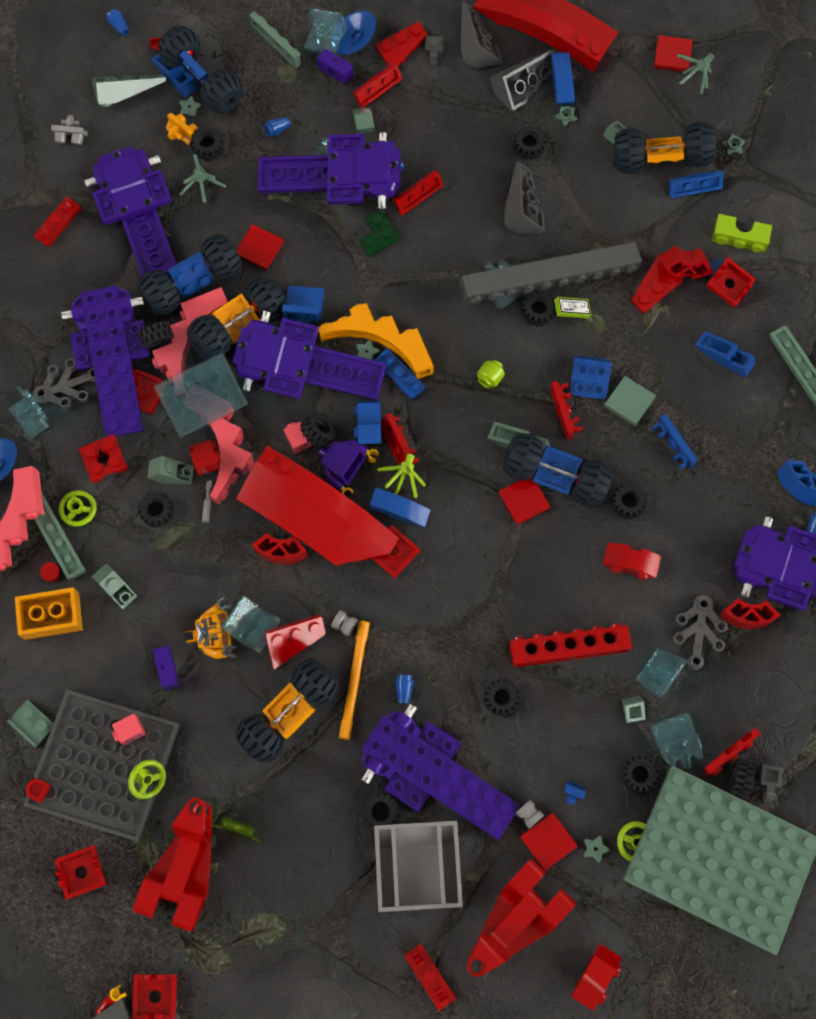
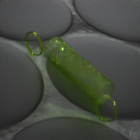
(238, 828)

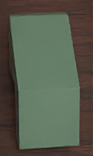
(363, 120)

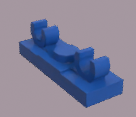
(695, 184)
(400, 374)
(675, 442)

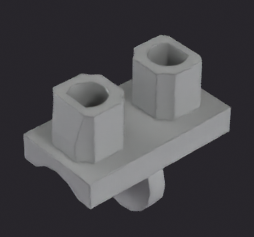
(61, 132)

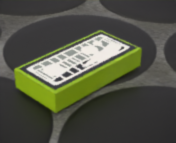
(572, 307)

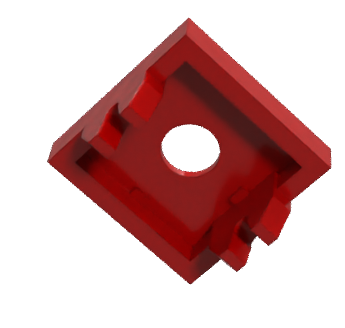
(741, 278)
(67, 867)
(142, 987)

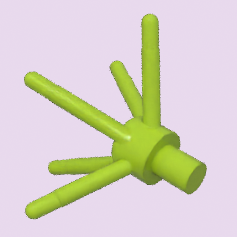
(405, 468)

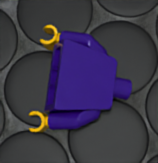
(343, 461)

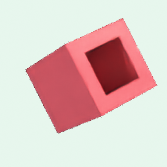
(295, 438)
(128, 729)

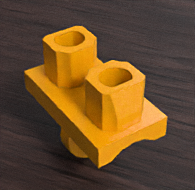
(178, 128)

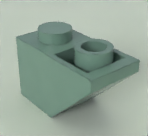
(170, 471)
(114, 586)

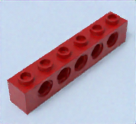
(521, 658)

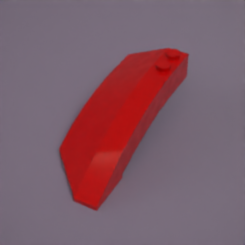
(556, 24)
(314, 511)

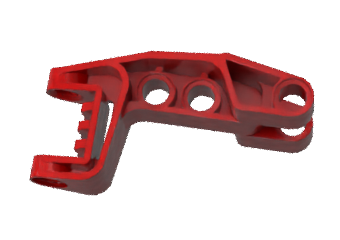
(182, 870)
(518, 919)

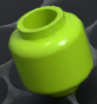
(490, 374)

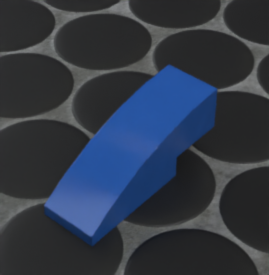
(177, 77)
(562, 79)
(726, 353)
(399, 508)

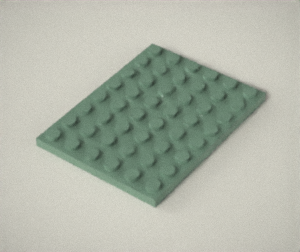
(722, 860)

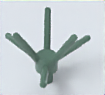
(703, 65)
(199, 175)

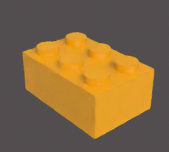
(48, 613)

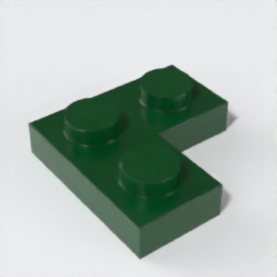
(382, 235)

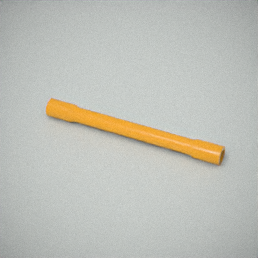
(347, 721)

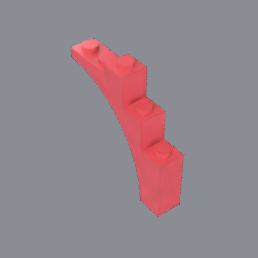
(172, 357)
(233, 459)
(24, 504)

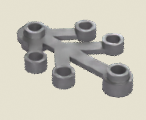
(64, 386)
(700, 629)

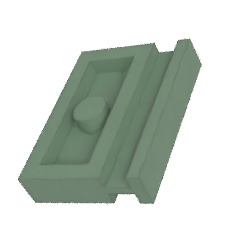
(31, 723)

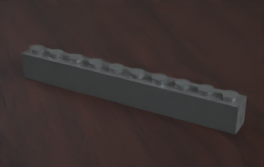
(549, 273)

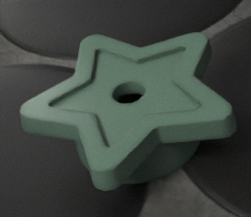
(189, 111)
(563, 111)
(734, 140)
(367, 346)
(601, 849)

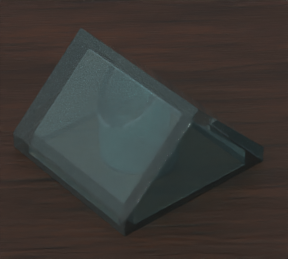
(661, 671)

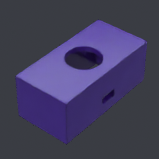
(339, 70)
(166, 667)

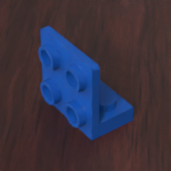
(303, 304)
(590, 377)

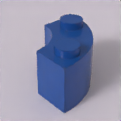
(369, 422)
(798, 481)

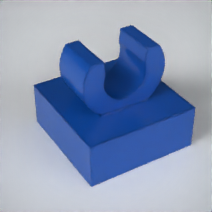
(574, 790)

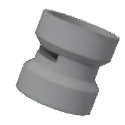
(344, 623)
(530, 814)

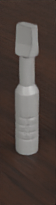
(207, 503)

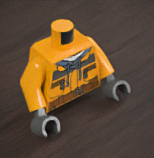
(209, 634)

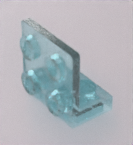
(326, 31)
(29, 414)
(248, 624)

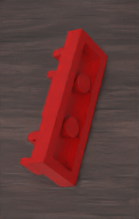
(377, 85)
(418, 192)
(57, 222)
(564, 409)
(396, 439)
(429, 977)

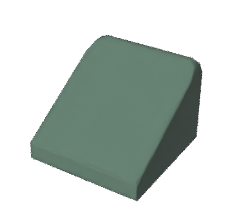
(612, 129)
(633, 709)

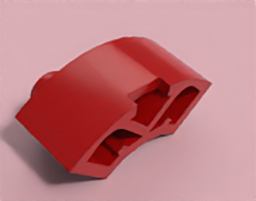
(686, 263)
(205, 456)
(280, 551)
(624, 559)
(748, 615)
(596, 978)

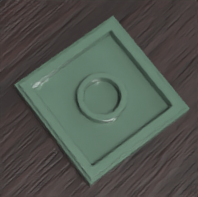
(630, 401)

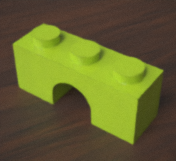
(727, 233)

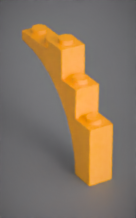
(383, 331)

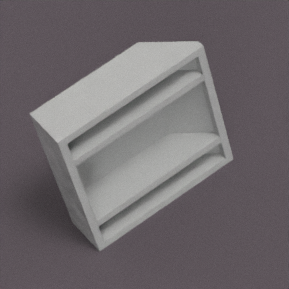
(418, 866)

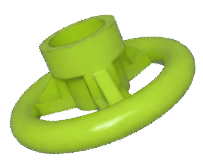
(74, 501)
(139, 774)
(628, 839)

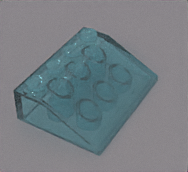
(200, 394)

